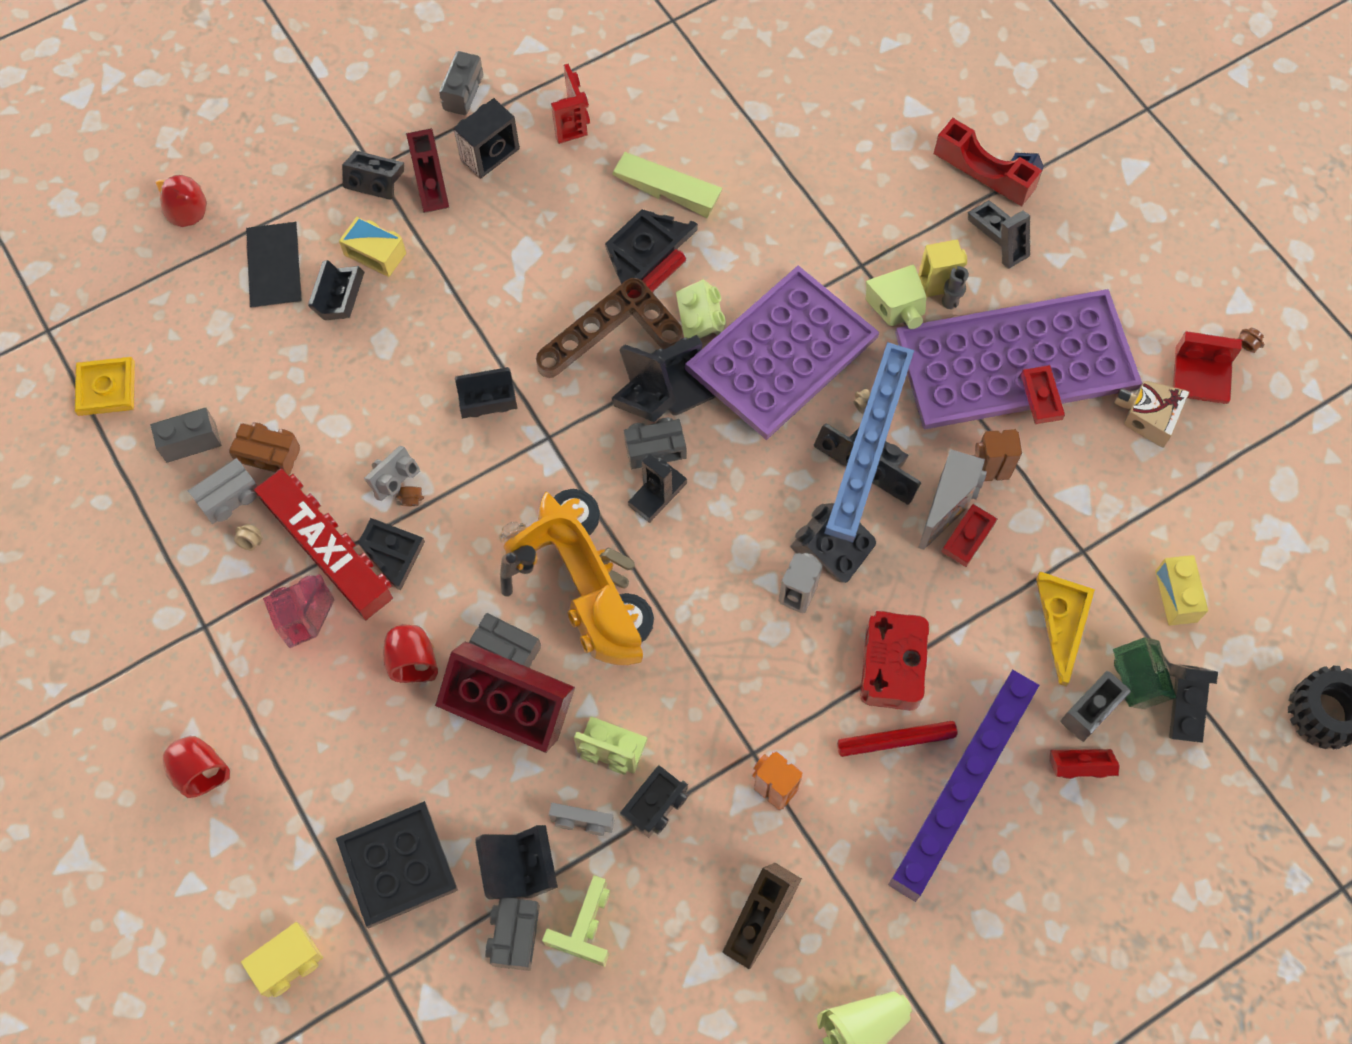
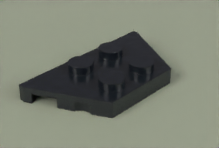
(646, 243)

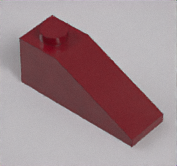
(427, 170)

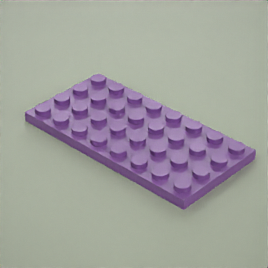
(975, 361)

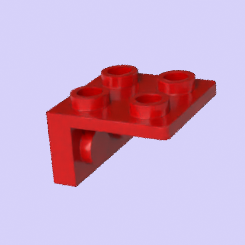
(570, 113)
(1205, 366)

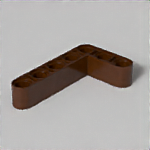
(607, 323)

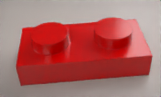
(1042, 394)
(969, 535)
(1084, 763)

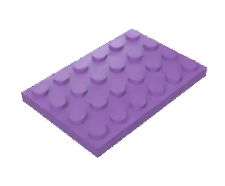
(781, 352)

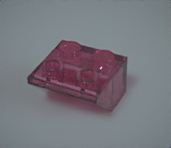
(300, 609)

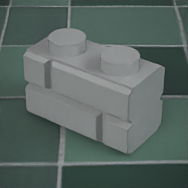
(224, 491)
(800, 582)

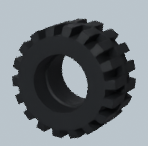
(1310, 714)

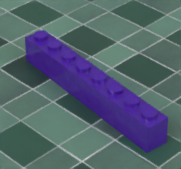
(963, 786)

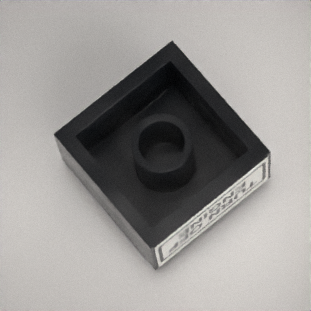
(487, 137)

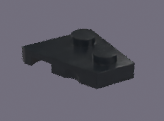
(391, 550)

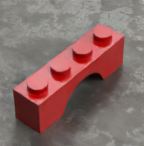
(961, 148)

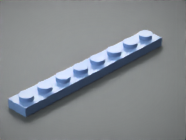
(869, 443)

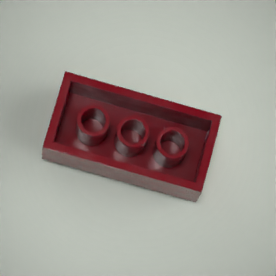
(504, 696)

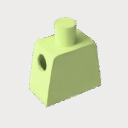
(898, 297)

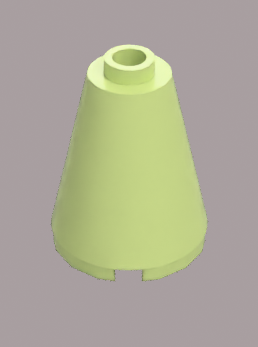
(866, 1020)

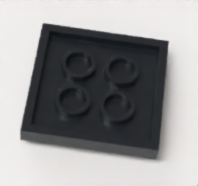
(396, 864)

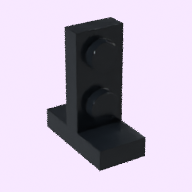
(1007, 231)
(659, 487)
(1191, 701)

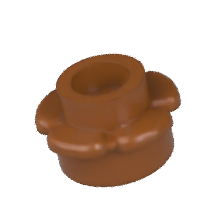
(1251, 339)
(410, 496)

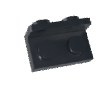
(371, 174)

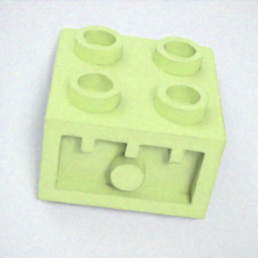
(610, 745)

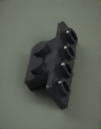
(888, 472)

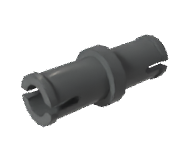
(955, 287)

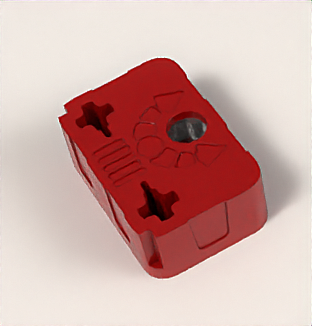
(885, 659)

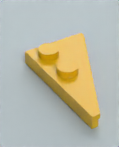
(1065, 615)

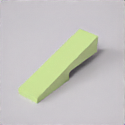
(660, 180)

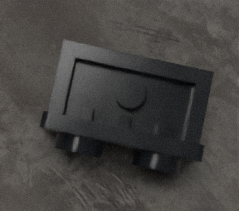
(335, 291)
(486, 392)
(654, 802)

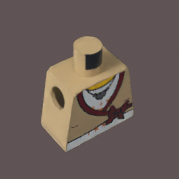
(1153, 410)

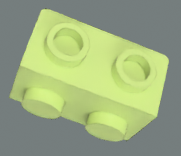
(700, 310)

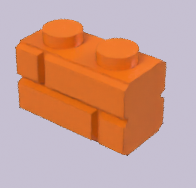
(776, 779)

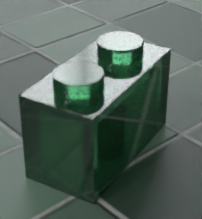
(1144, 673)

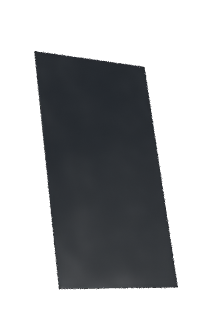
(273, 264)

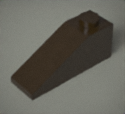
(761, 913)

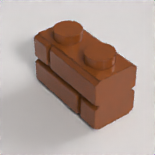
(265, 448)
(1000, 453)

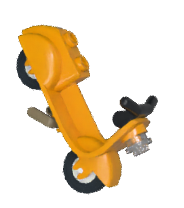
(608, 621)

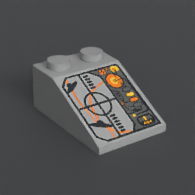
(957, 486)

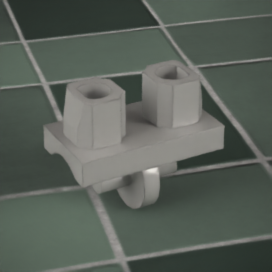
(391, 472)

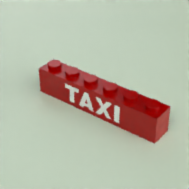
(324, 544)

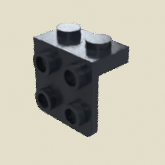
(686, 388)
(649, 389)
(835, 554)
(516, 864)

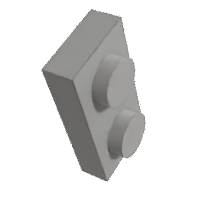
(568, 817)

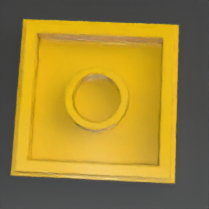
(104, 386)

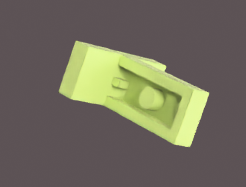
(585, 927)

